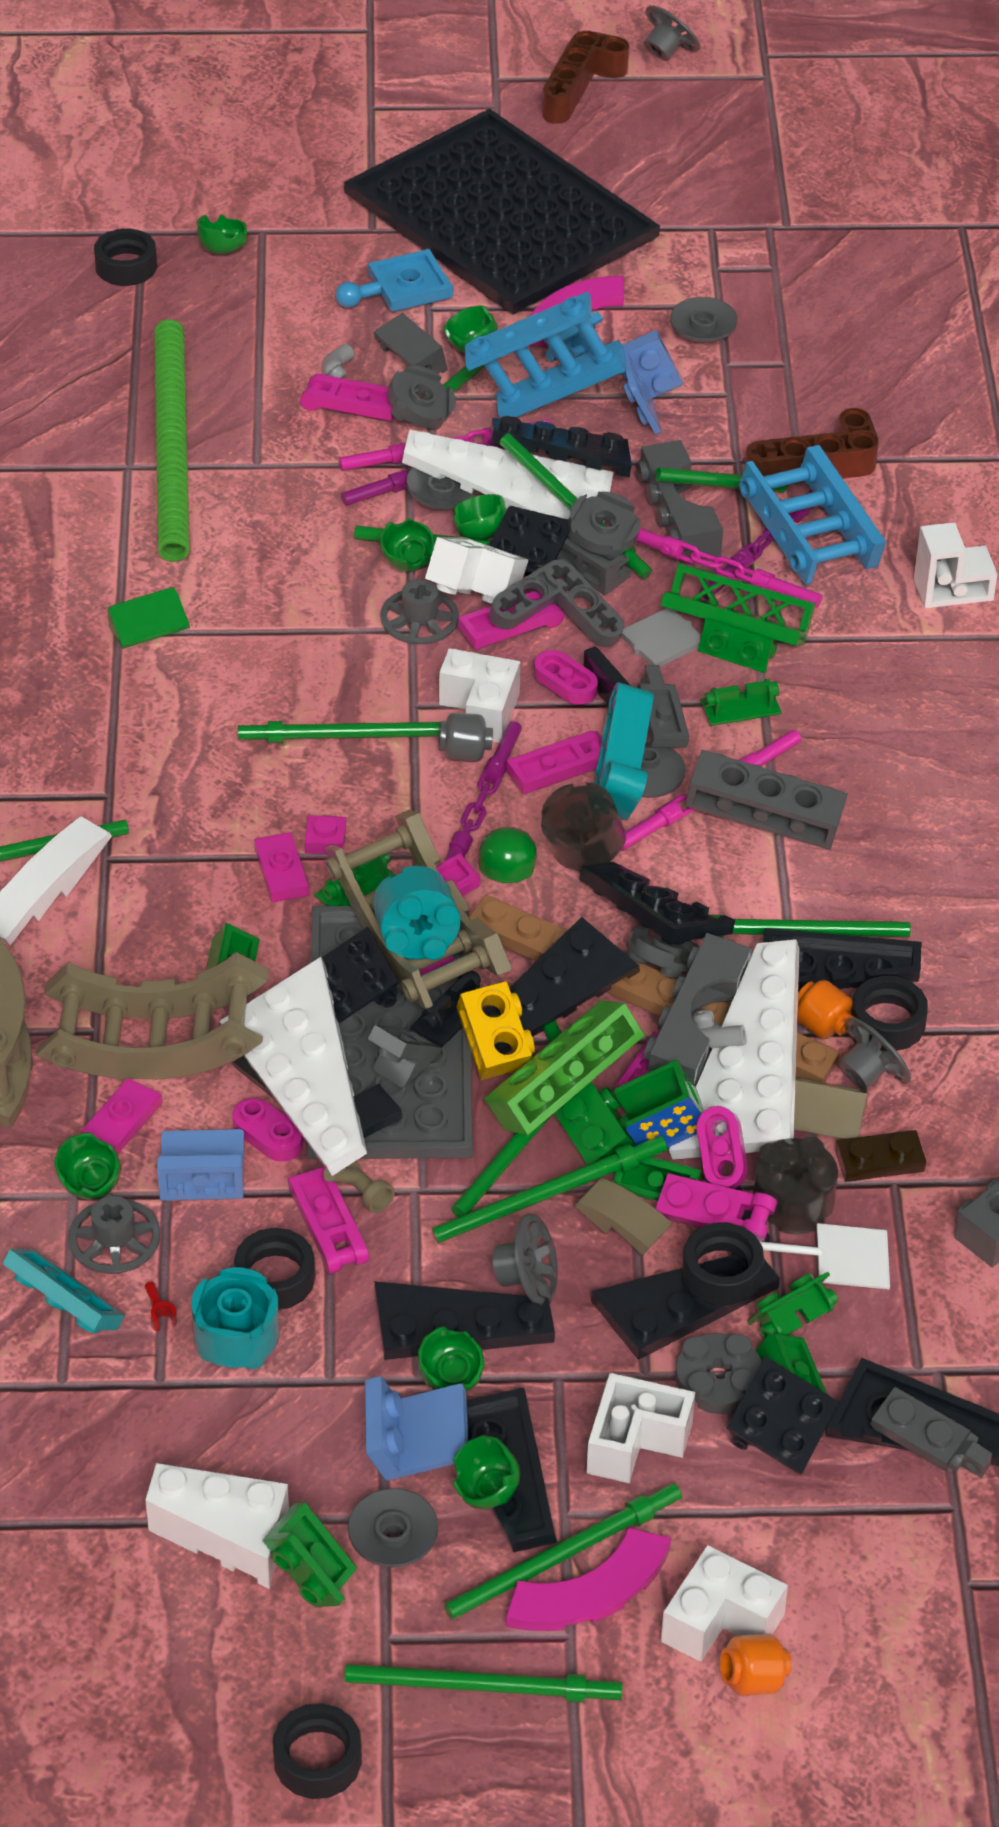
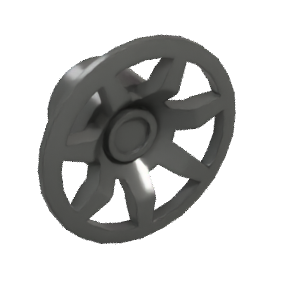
(665, 37)
(419, 608)
(866, 1061)
(113, 1229)
(522, 1260)

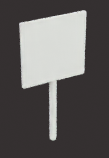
(848, 1253)

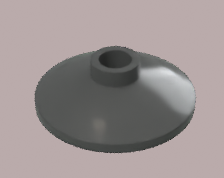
(703, 319)
(435, 492)
(664, 770)
(393, 1513)

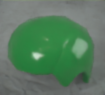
(222, 235)
(468, 325)
(479, 516)
(407, 545)
(507, 855)
(87, 1166)
(450, 1359)
(485, 1472)

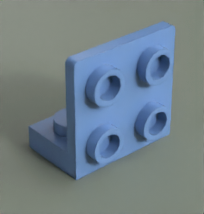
(649, 374)
(201, 1165)
(415, 1430)

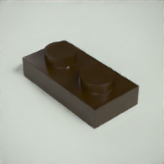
(880, 1155)

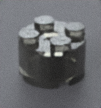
(582, 826)
(800, 1179)

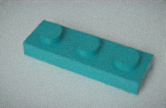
(63, 1290)

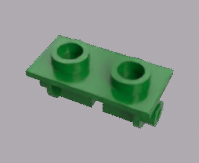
(736, 645)
(731, 705)
(367, 876)
(807, 1297)

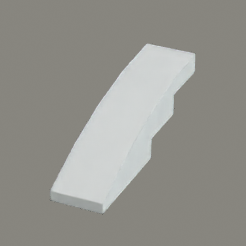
(48, 874)

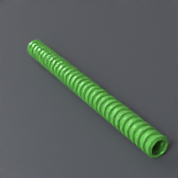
(171, 441)

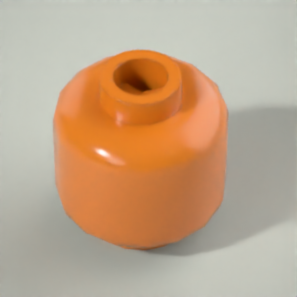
(823, 1009)
(755, 1664)

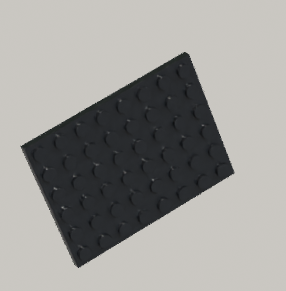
(502, 210)

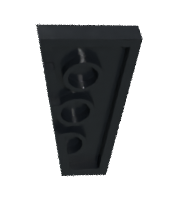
(564, 444)
(654, 905)
(850, 959)
(566, 976)
(662, 1308)
(490, 1318)
(872, 1386)
(527, 1515)

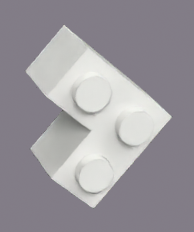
(471, 565)
(950, 572)
(481, 687)
(636, 1417)
(718, 1597)

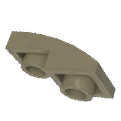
(625, 1212)

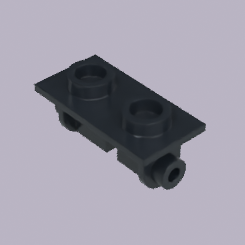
(442, 1019)

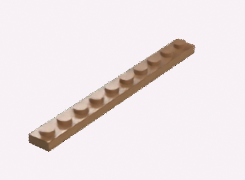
(646, 989)

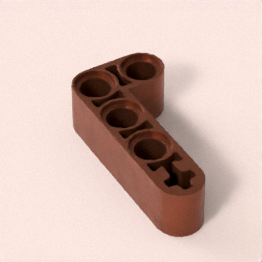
(585, 56)
(850, 449)

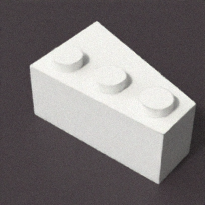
(218, 1516)

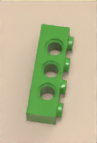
(564, 1067)

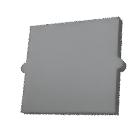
(662, 637)

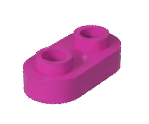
(565, 677)
(262, 1126)
(723, 1149)

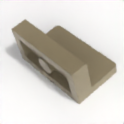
(828, 1108)

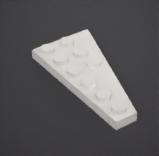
(499, 473)
(307, 1064)
(759, 1076)

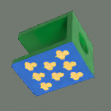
(661, 1104)

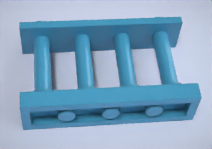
(556, 382)
(831, 494)

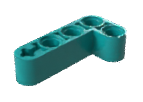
(624, 747)

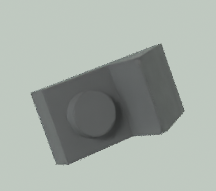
(402, 1053)

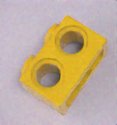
(485, 1031)

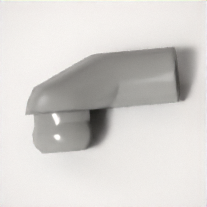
(333, 361)
(719, 1035)

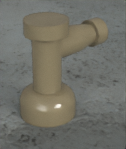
(376, 1194)

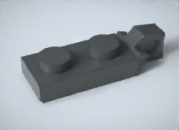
(667, 720)
(930, 1434)

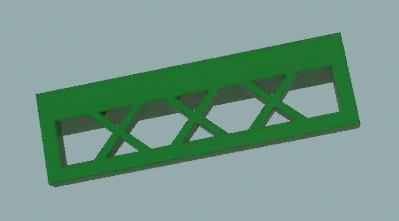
(745, 620)

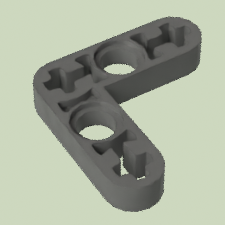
(555, 591)

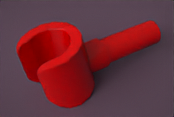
(159, 1307)

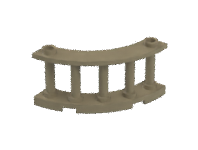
(472, 936)
(159, 1000)
(14, 1041)

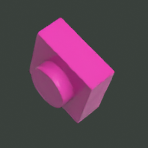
(323, 832)

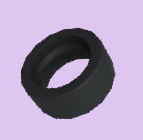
(125, 271)
(898, 992)
(723, 1238)
(284, 1244)
(312, 1719)

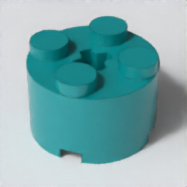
(417, 913)
(235, 1318)

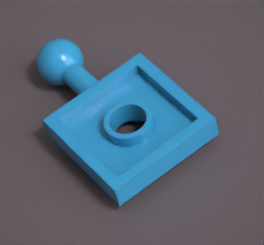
(389, 279)

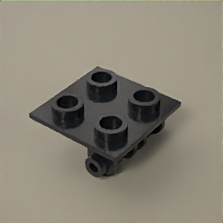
(531, 536)
(359, 975)
(781, 1416)

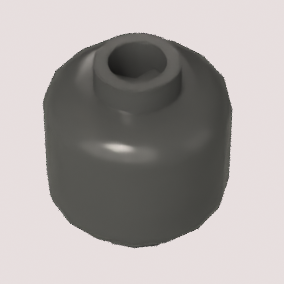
(464, 737)

